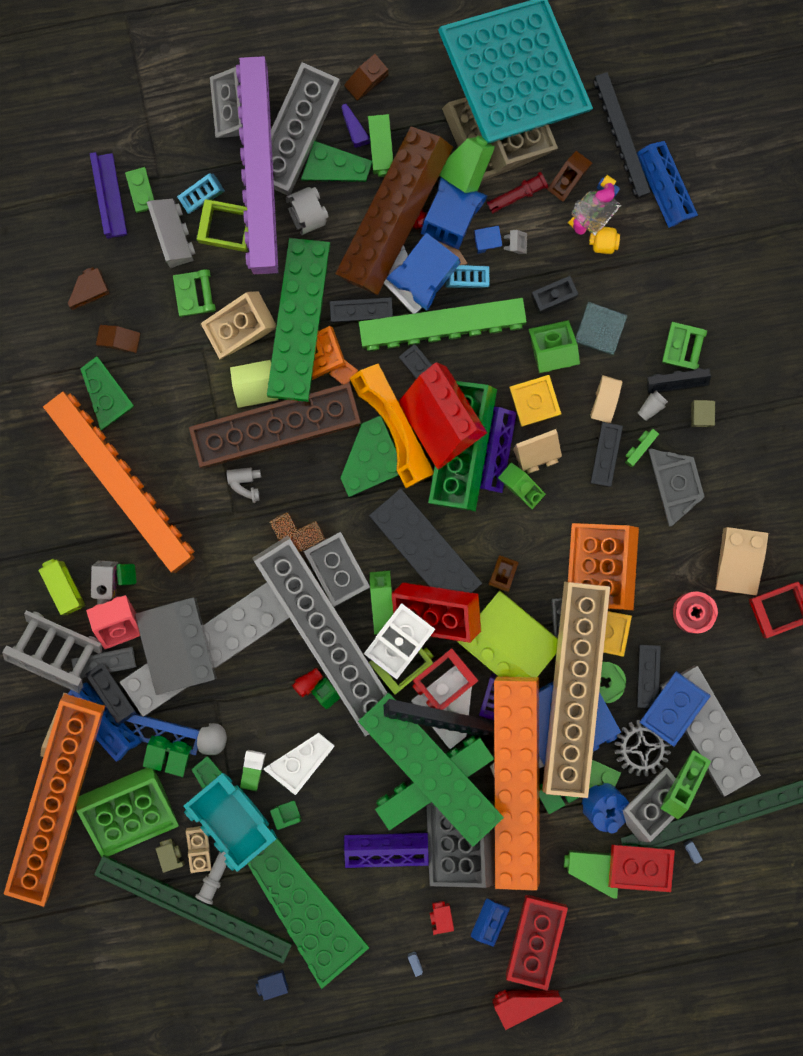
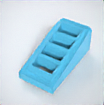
(218, 189)
(450, 283)

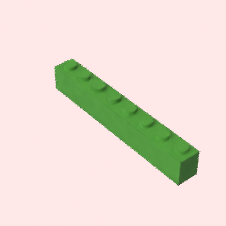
(442, 323)

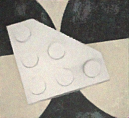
(443, 689)

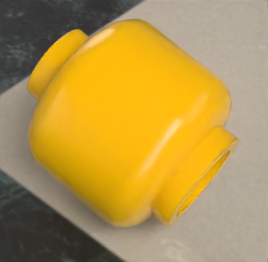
(605, 240)

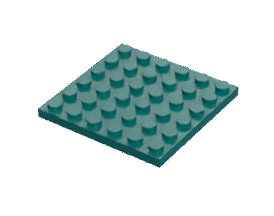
(515, 69)

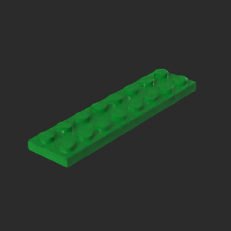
(298, 320)
(433, 773)

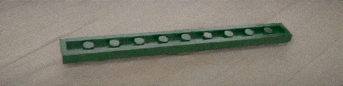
(723, 816)
(193, 909)

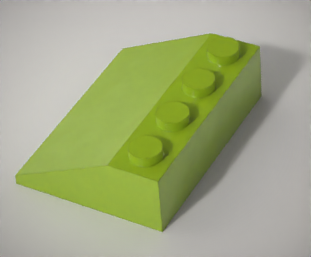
(511, 640)

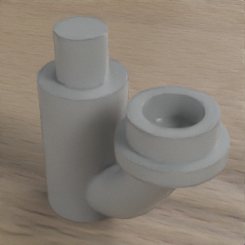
(244, 475)

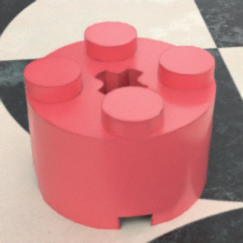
(684, 606)

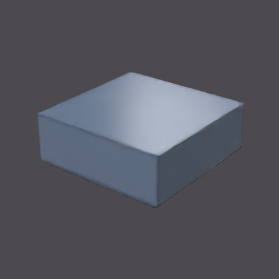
(692, 851)
(415, 963)

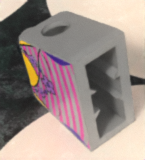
(104, 574)

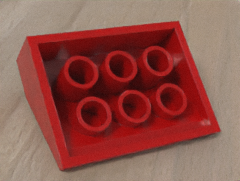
(441, 415)

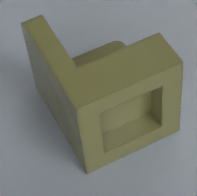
(702, 413)

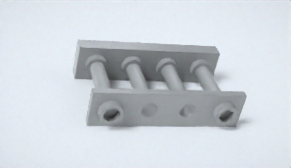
(53, 671)

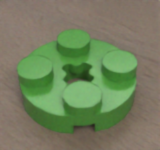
(617, 682)

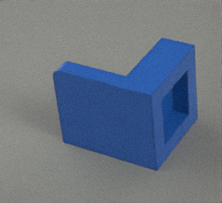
(487, 239)

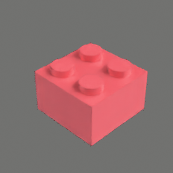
(114, 622)

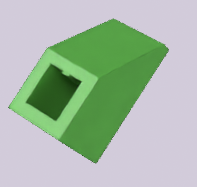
(521, 485)

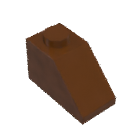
(366, 77)
(569, 176)
(88, 288)

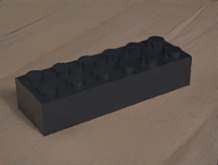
(423, 545)

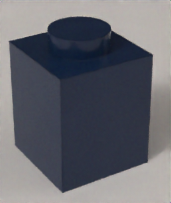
(272, 985)

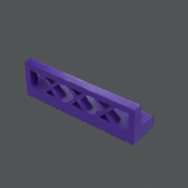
(108, 195)
(494, 449)
(386, 846)

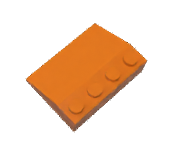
(606, 558)

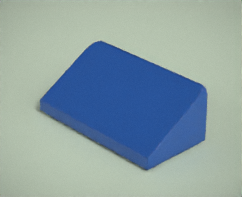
(490, 922)

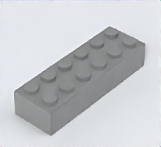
(300, 123)
(717, 741)

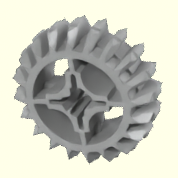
(643, 757)

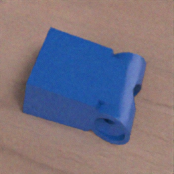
(451, 213)
(425, 270)

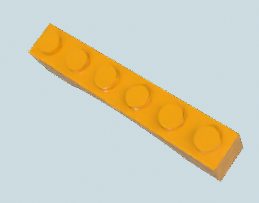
(411, 460)

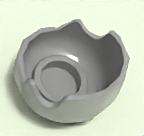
(211, 739)

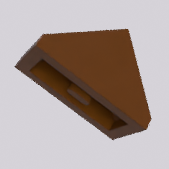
(118, 338)
(503, 573)

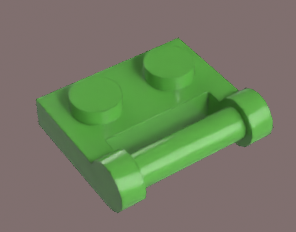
(187, 294)
(677, 346)

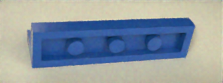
(663, 184)
(165, 727)
(109, 736)

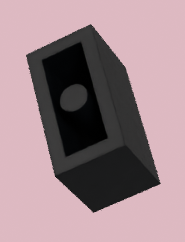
(554, 295)

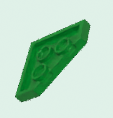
(371, 458)

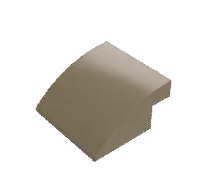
(508, 152)

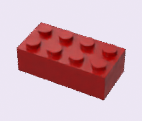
(450, 612)
(536, 942)

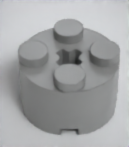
(306, 210)

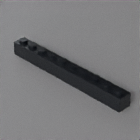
(622, 135)
(439, 718)

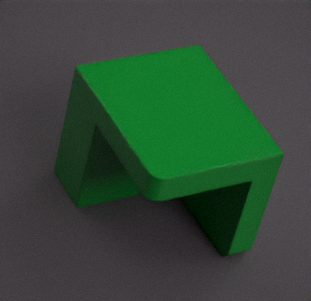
(285, 815)

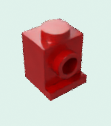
(441, 917)

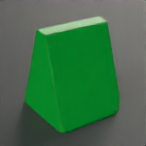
(126, 574)
(325, 693)

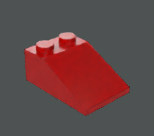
(521, 1005)

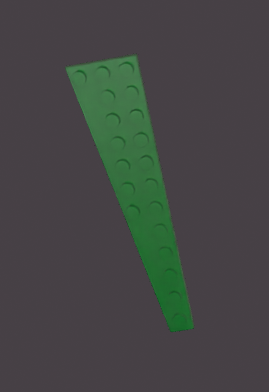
(307, 913)

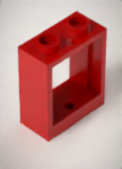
(761, 616)
(420, 688)

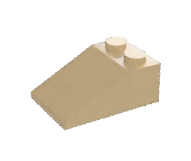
(239, 324)
(538, 451)
(741, 560)

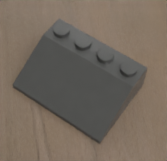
(175, 646)
(453, 859)

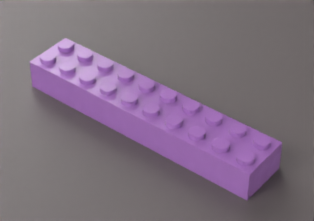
(258, 163)

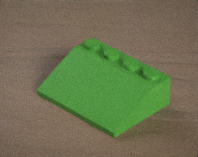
(126, 812)

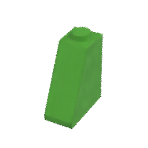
(380, 144)
(468, 164)
(381, 599)
(591, 868)

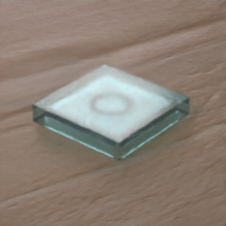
(600, 328)

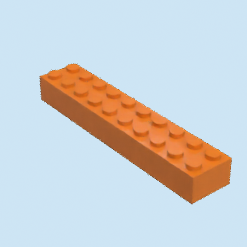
(120, 484)
(517, 782)
(54, 799)

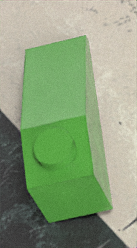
(685, 785)

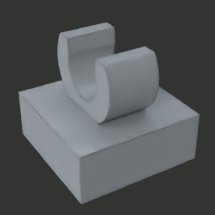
(518, 242)

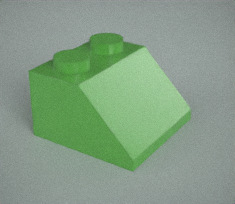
(554, 346)

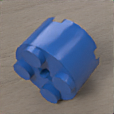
(605, 807)

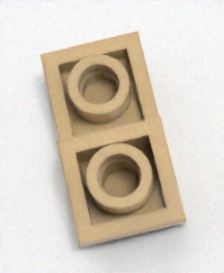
(606, 399)
(198, 850)

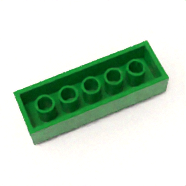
(460, 479)
(410, 799)

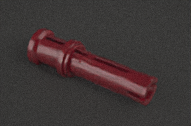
(526, 188)

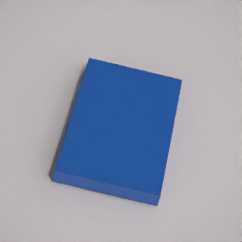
(675, 708)

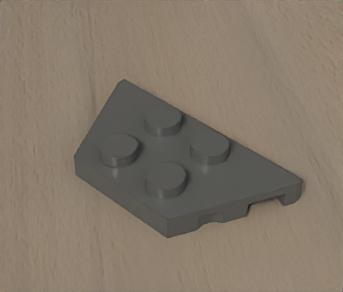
(676, 482)

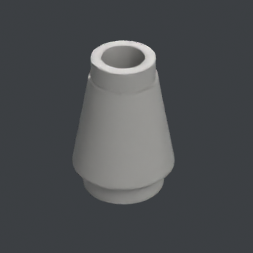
(652, 405)

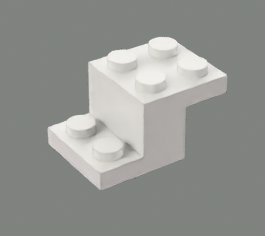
(399, 641)

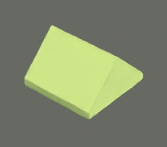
(251, 383)

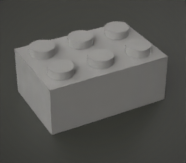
(337, 569)

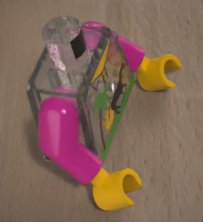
(595, 209)

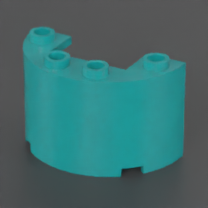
(231, 821)

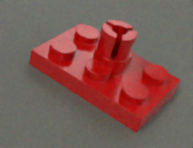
(641, 868)

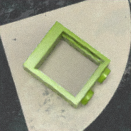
(205, 224)
(61, 587)
(391, 683)

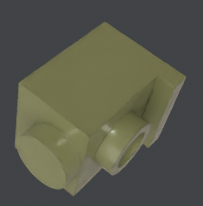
(169, 855)

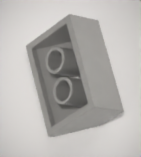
(225, 103)
(171, 232)
(644, 812)

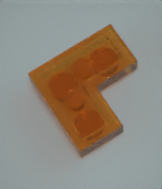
(302, 538)

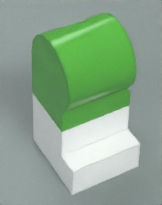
(252, 770)

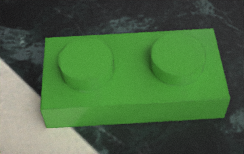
(139, 188)
(635, 453)

